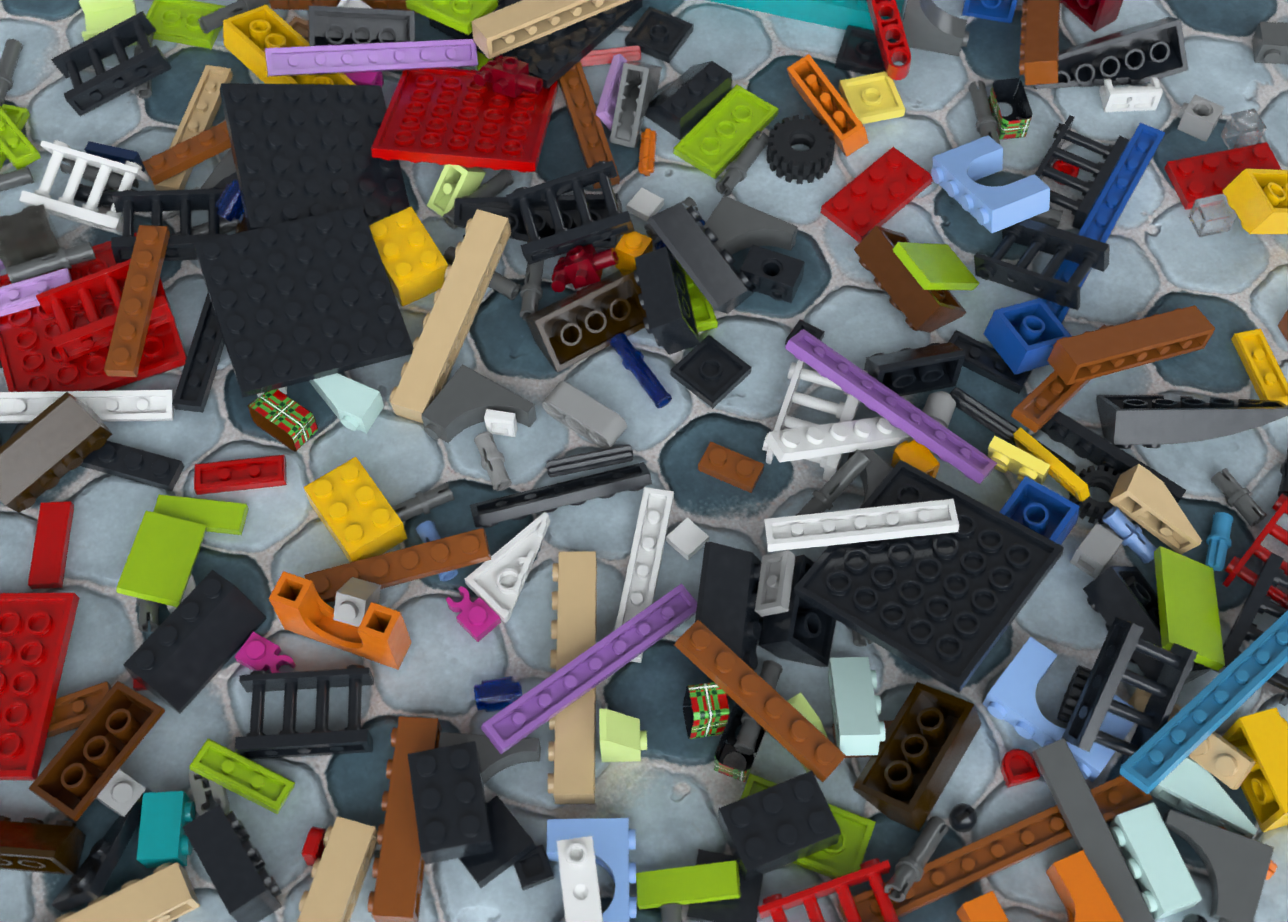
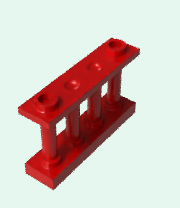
(98, 331)
(1237, 568)
(870, 870)

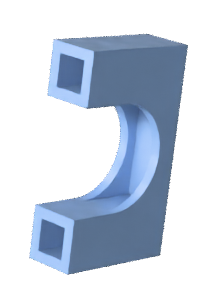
(991, 206)
(1015, 702)
(611, 847)

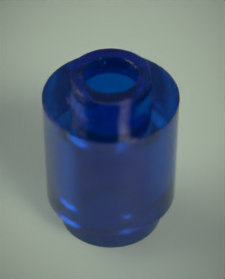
(230, 202)
(497, 693)

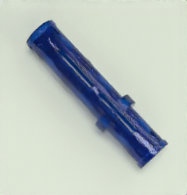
(634, 362)

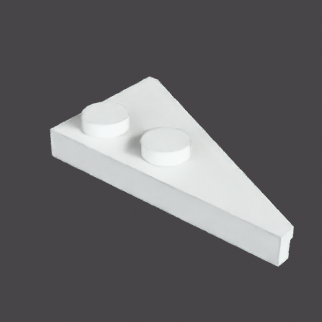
(503, 577)

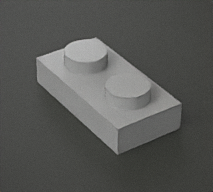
(775, 583)

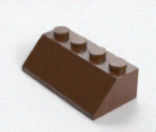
(923, 308)
(96, 751)

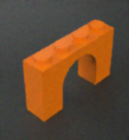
(379, 637)
(1076, 886)

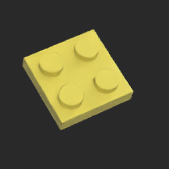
(872, 97)
(1017, 461)

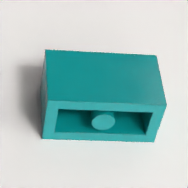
(161, 828)

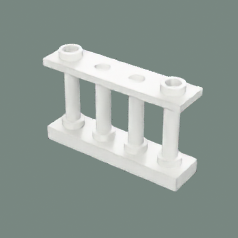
(65, 206)
(843, 411)
(579, 880)

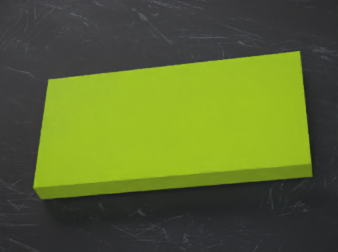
(725, 131)
(1188, 607)
(837, 859)

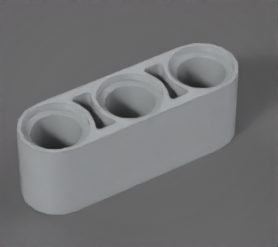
(584, 415)

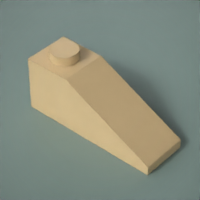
(1154, 508)

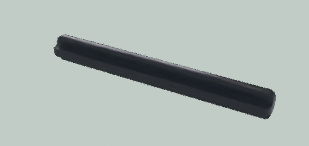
(992, 420)

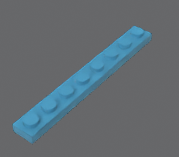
(1208, 709)

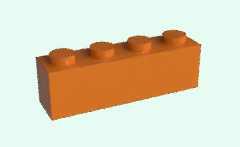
(827, 105)

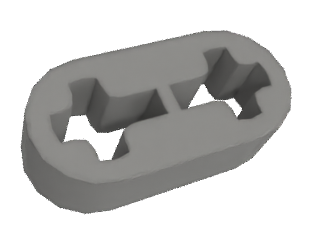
(201, 794)

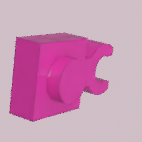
(474, 616)
(262, 655)

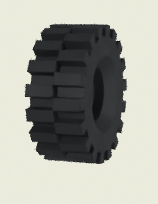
(795, 163)

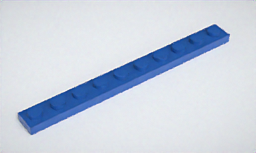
(1113, 199)

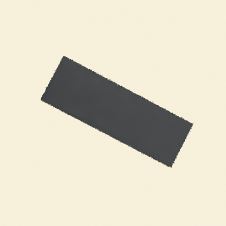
(988, 363)

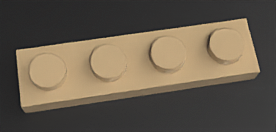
(1213, 754)

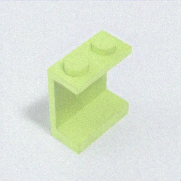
(105, 14)

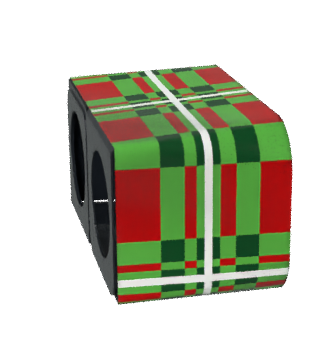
(1004, 92)
(707, 710)
(724, 749)

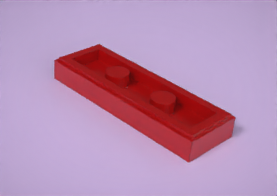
(240, 474)
(51, 545)

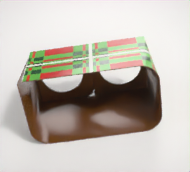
(283, 418)

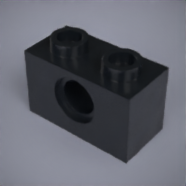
(773, 273)

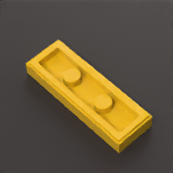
(1261, 365)
(1057, 469)

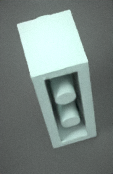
(855, 706)
(1154, 861)

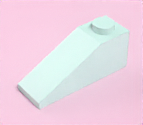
(350, 401)
(1201, 797)

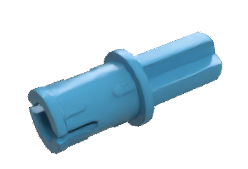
(1219, 540)

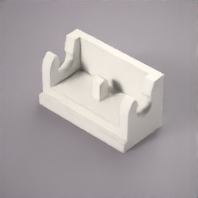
(1130, 97)

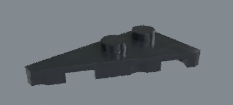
(99, 865)

